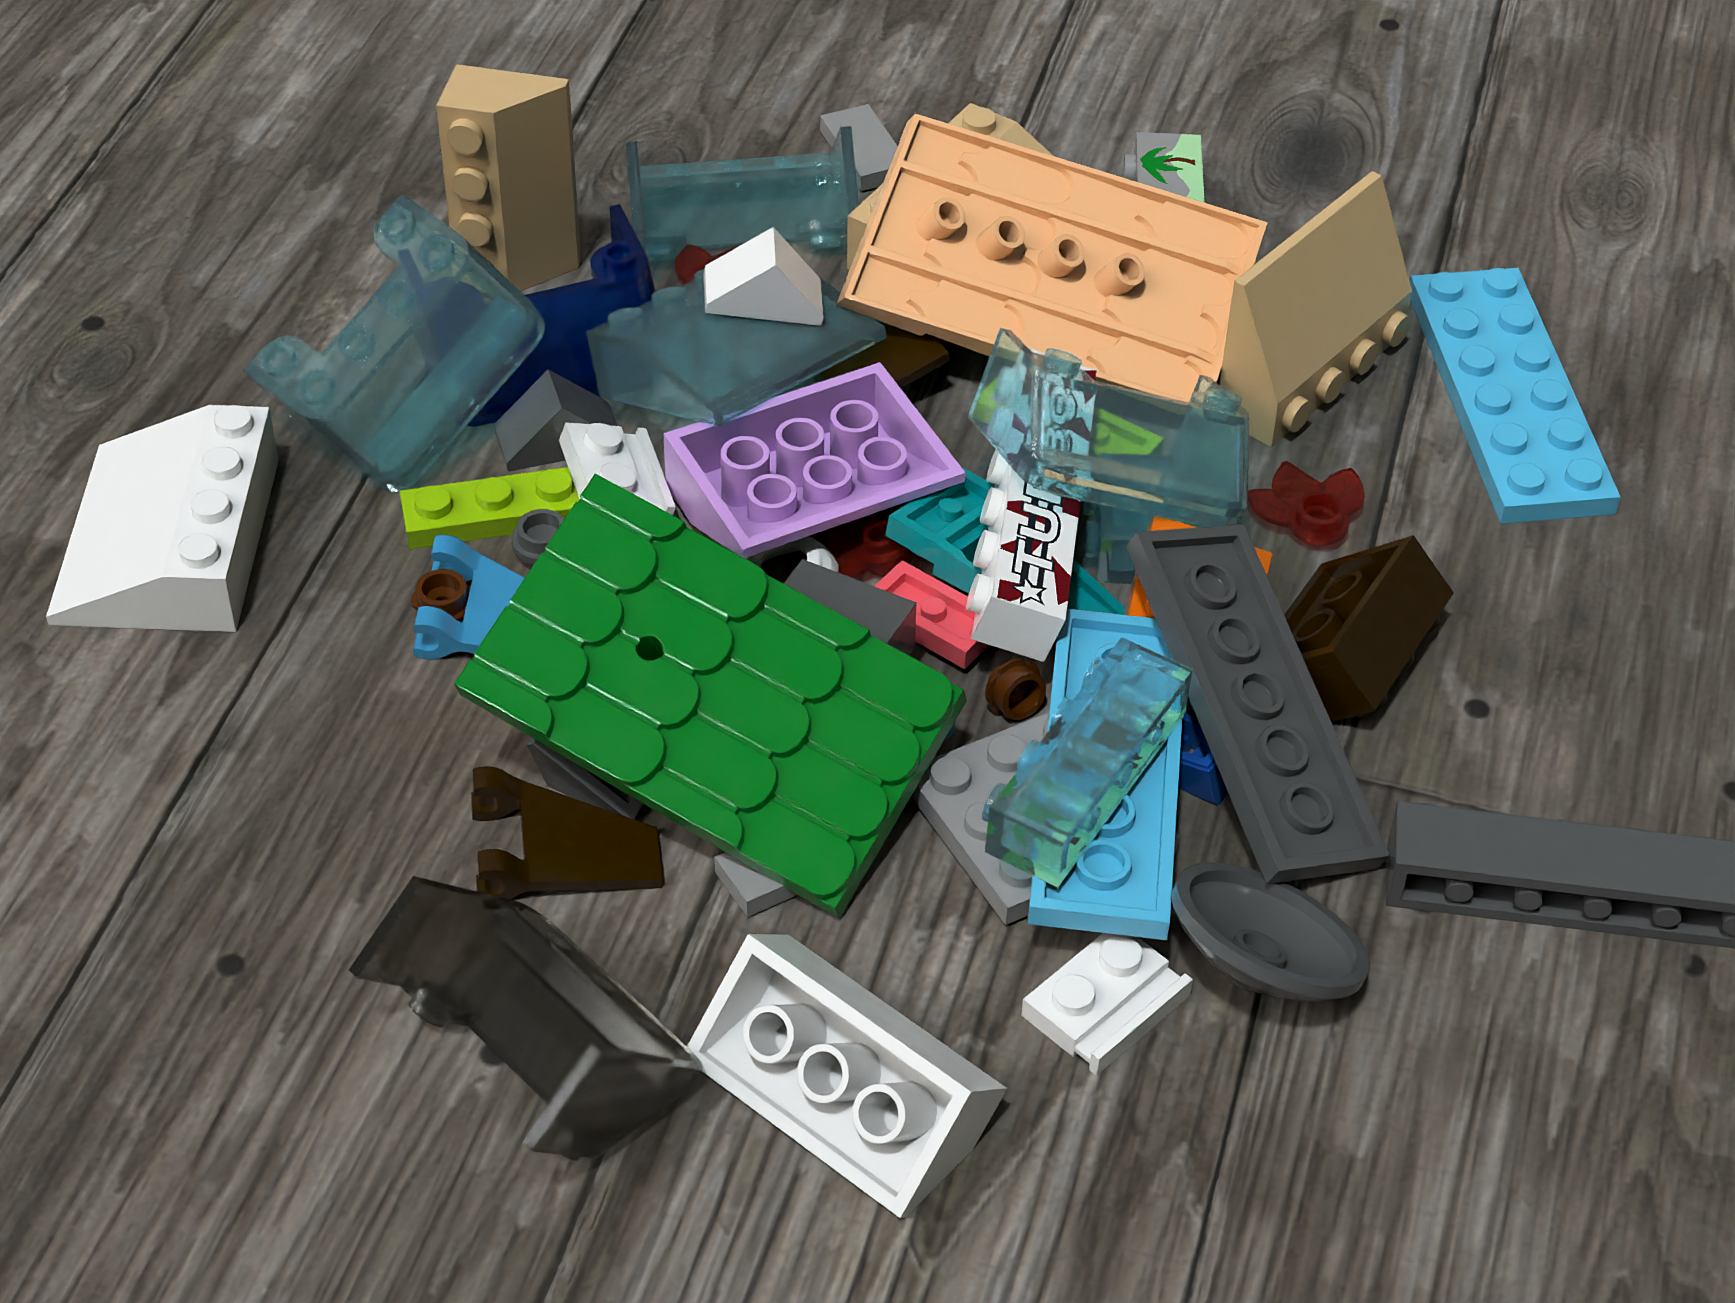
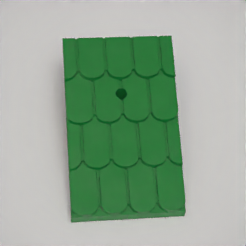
(714, 693)

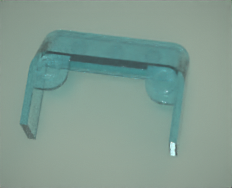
(741, 198)
(1112, 440)

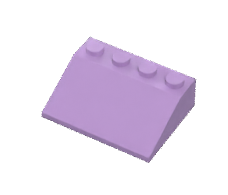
(806, 462)

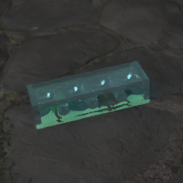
(1086, 761)

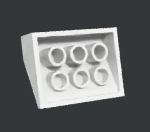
(170, 524)

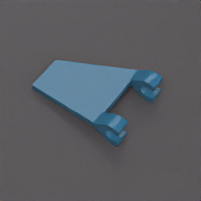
(489, 594)

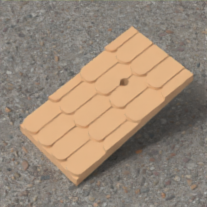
(1056, 252)

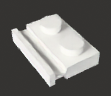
(618, 457)
(1106, 999)

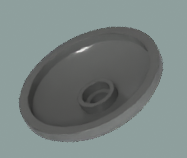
(1268, 934)

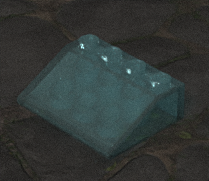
(717, 365)

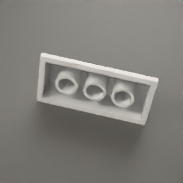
(843, 1072)

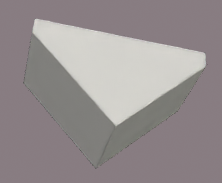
(764, 282)

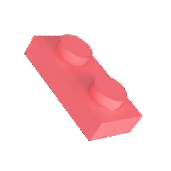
(940, 614)

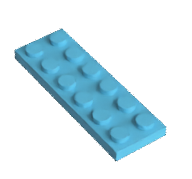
(1512, 397)
(1128, 867)

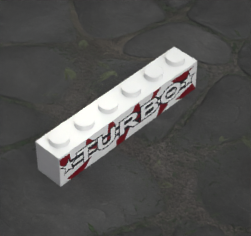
(1023, 562)

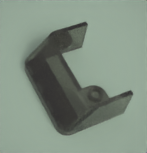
(537, 1006)

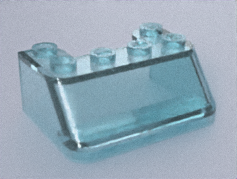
(411, 358)

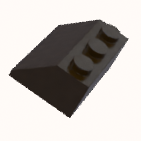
(1364, 622)

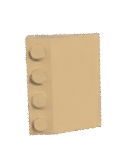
(1316, 311)

